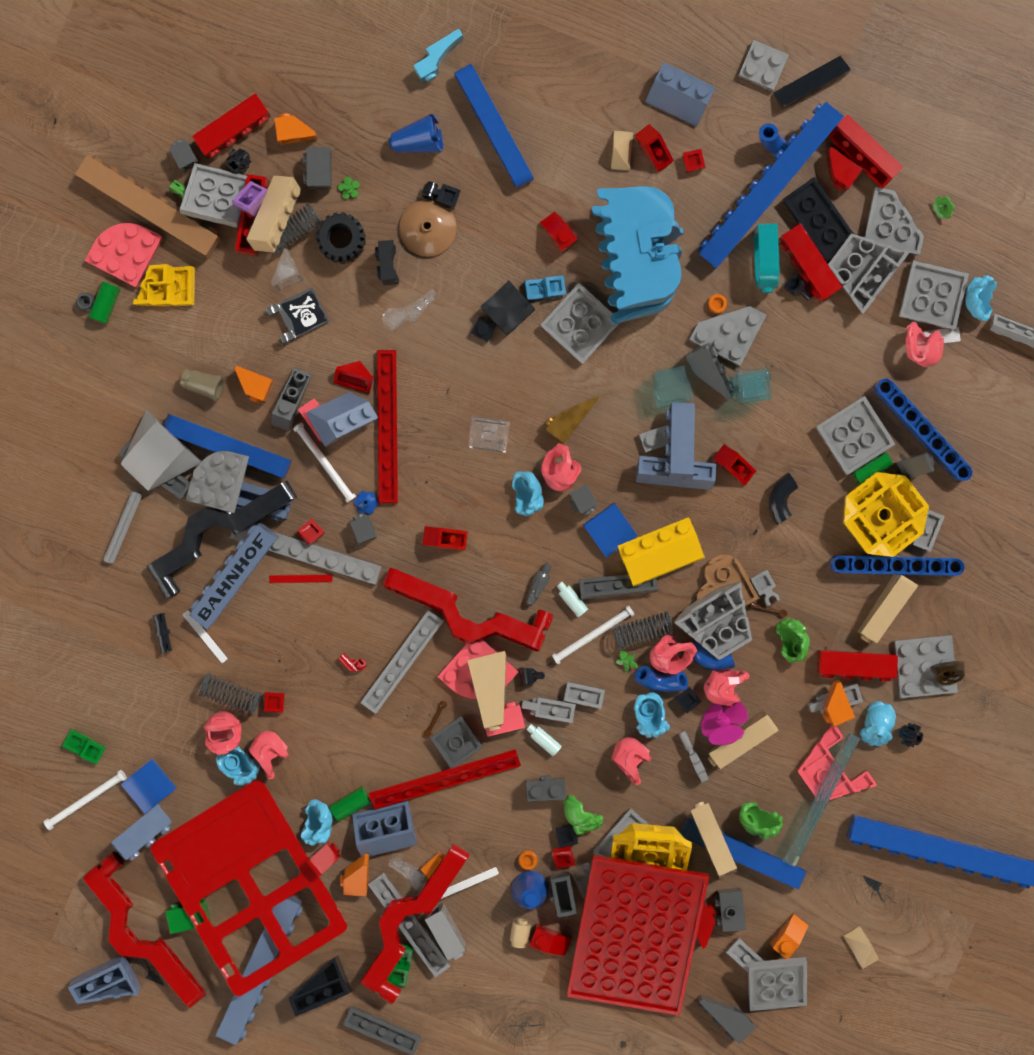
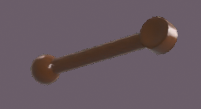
(783, 613)
(427, 733)

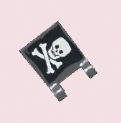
(300, 314)

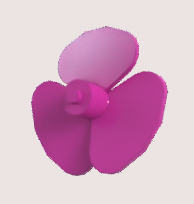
(719, 725)

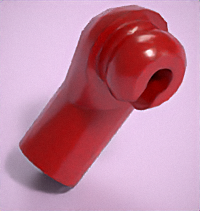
(352, 665)

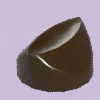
(948, 672)

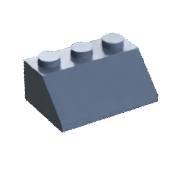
(680, 94)
(341, 417)
(384, 829)

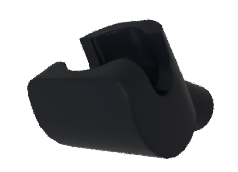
(797, 287)
(529, 675)

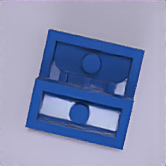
(610, 529)
(148, 786)

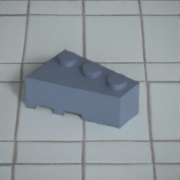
(141, 833)
(107, 980)

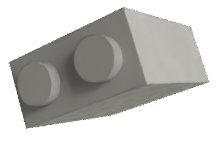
(446, 932)

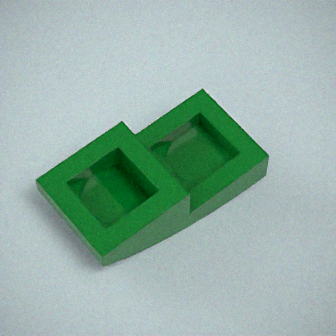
(83, 746)
(400, 972)

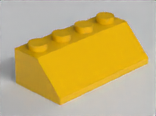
(661, 551)

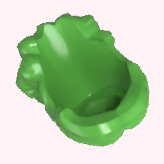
(794, 640)
(580, 820)
(760, 822)

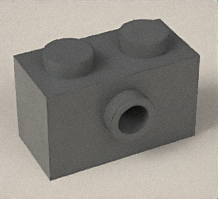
(318, 168)
(583, 500)
(545, 788)
(562, 894)
(730, 909)

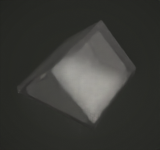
(286, 272)
(488, 434)

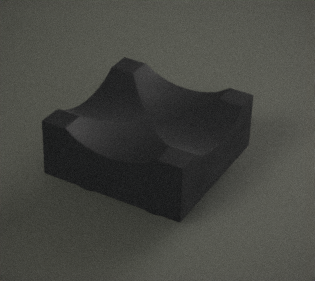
(385, 254)
(507, 308)

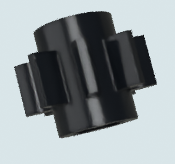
(238, 160)
(911, 735)

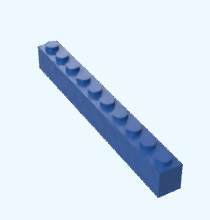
(771, 184)
(941, 850)

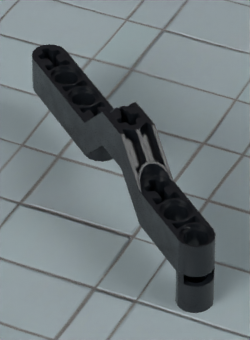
(206, 518)

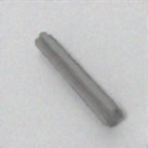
(122, 527)

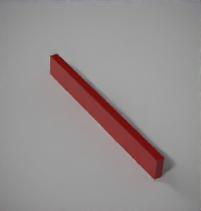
(387, 426)
(444, 779)

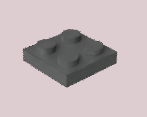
(456, 742)

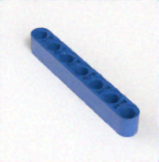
(493, 126)
(932, 433)
(218, 442)
(905, 568)
(751, 857)

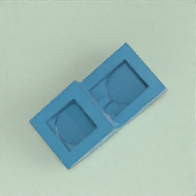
(544, 288)

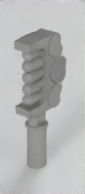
(697, 764)

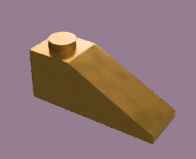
(567, 421)

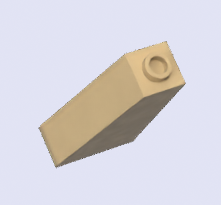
(886, 608)
(489, 684)
(755, 731)
(713, 840)

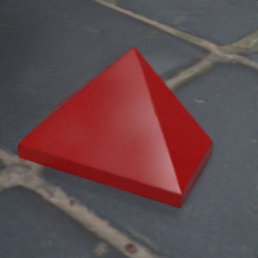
(354, 376)

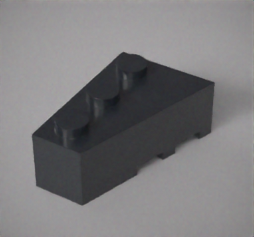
(322, 988)

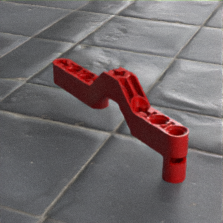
(463, 629)
(394, 914)
(126, 942)

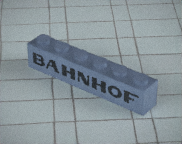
(233, 576)

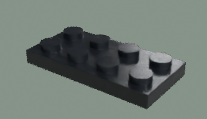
(819, 217)

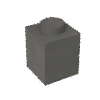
(183, 155)
(363, 528)

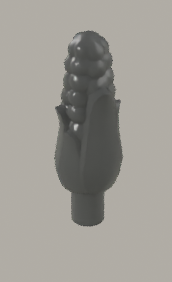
(538, 584)

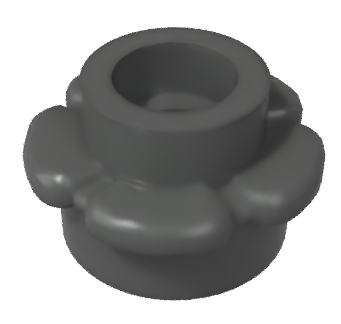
(80, 301)

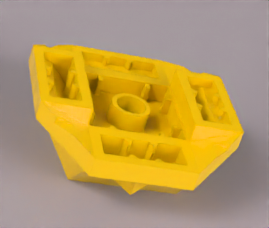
(905, 512)
(652, 846)

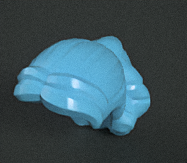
(979, 295)
(528, 493)
(650, 715)
(878, 724)
(238, 766)
(318, 823)

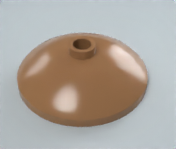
(429, 241)

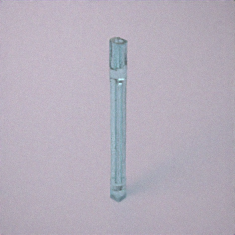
(821, 799)

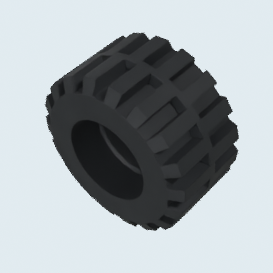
(331, 224)

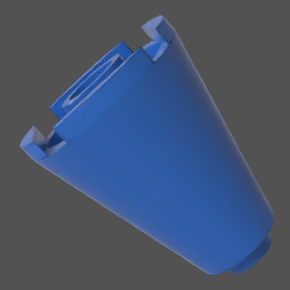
(418, 137)
(530, 890)

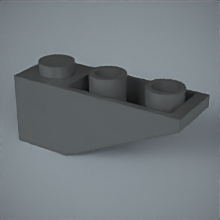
(707, 367)
(290, 399)
(915, 465)
(733, 1019)

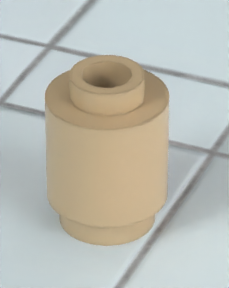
(520, 933)

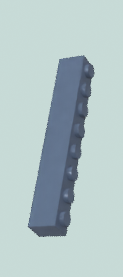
(241, 1007)

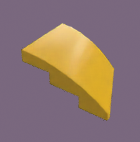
(167, 286)

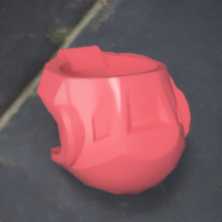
(923, 349)
(561, 475)
(665, 657)
(721, 684)
(221, 727)
(265, 748)
(627, 755)

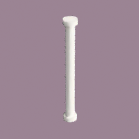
(324, 462)
(593, 634)
(49, 823)

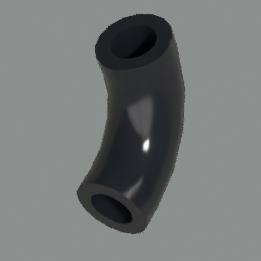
(779, 496)

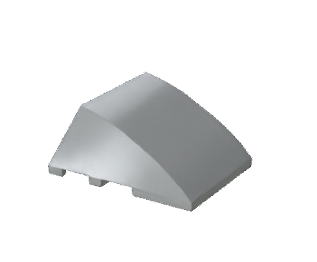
(865, 268)
(156, 454)
(718, 620)

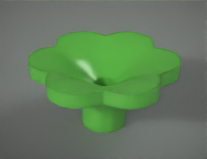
(943, 207)

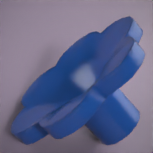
(371, 502)

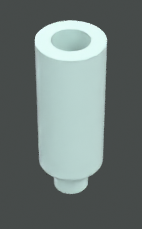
(572, 599)
(544, 739)

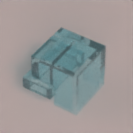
(752, 385)
(671, 386)

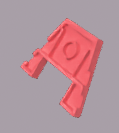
(819, 761)

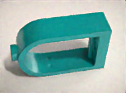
(766, 257)

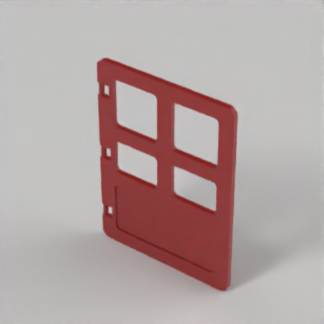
(224, 847)

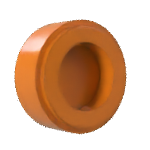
(717, 303)
(528, 860)

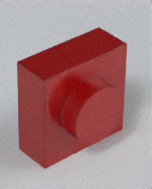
(693, 160)
(310, 532)
(274, 702)
(563, 857)

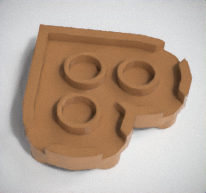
(724, 571)

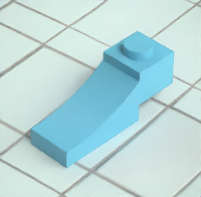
(428, 67)

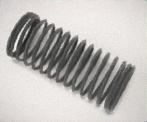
(314, 216)
(619, 638)
(205, 683)

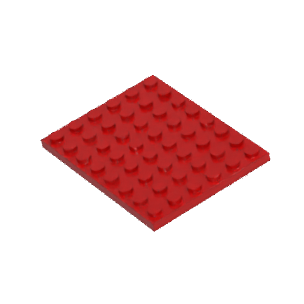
(637, 935)

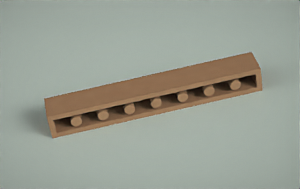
(147, 206)

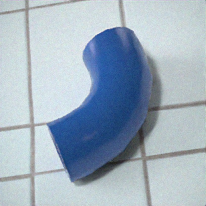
(771, 139)
(709, 661)
(661, 681)

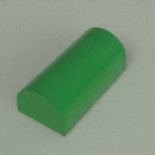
(104, 302)
(877, 464)
(350, 804)

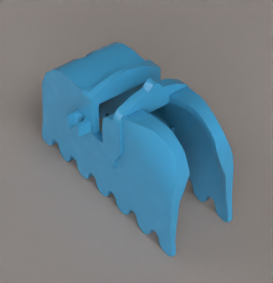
(642, 263)

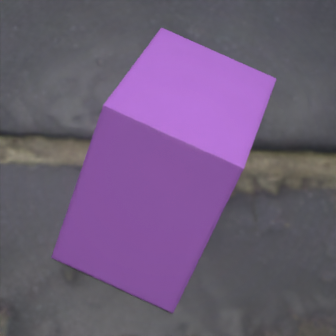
(250, 198)

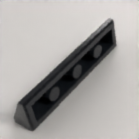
(811, 82)

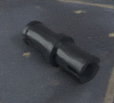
(162, 632)

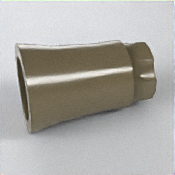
(203, 383)

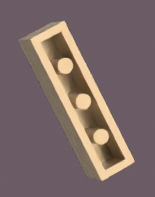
(273, 214)

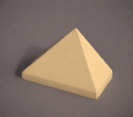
(621, 150)
(861, 947)

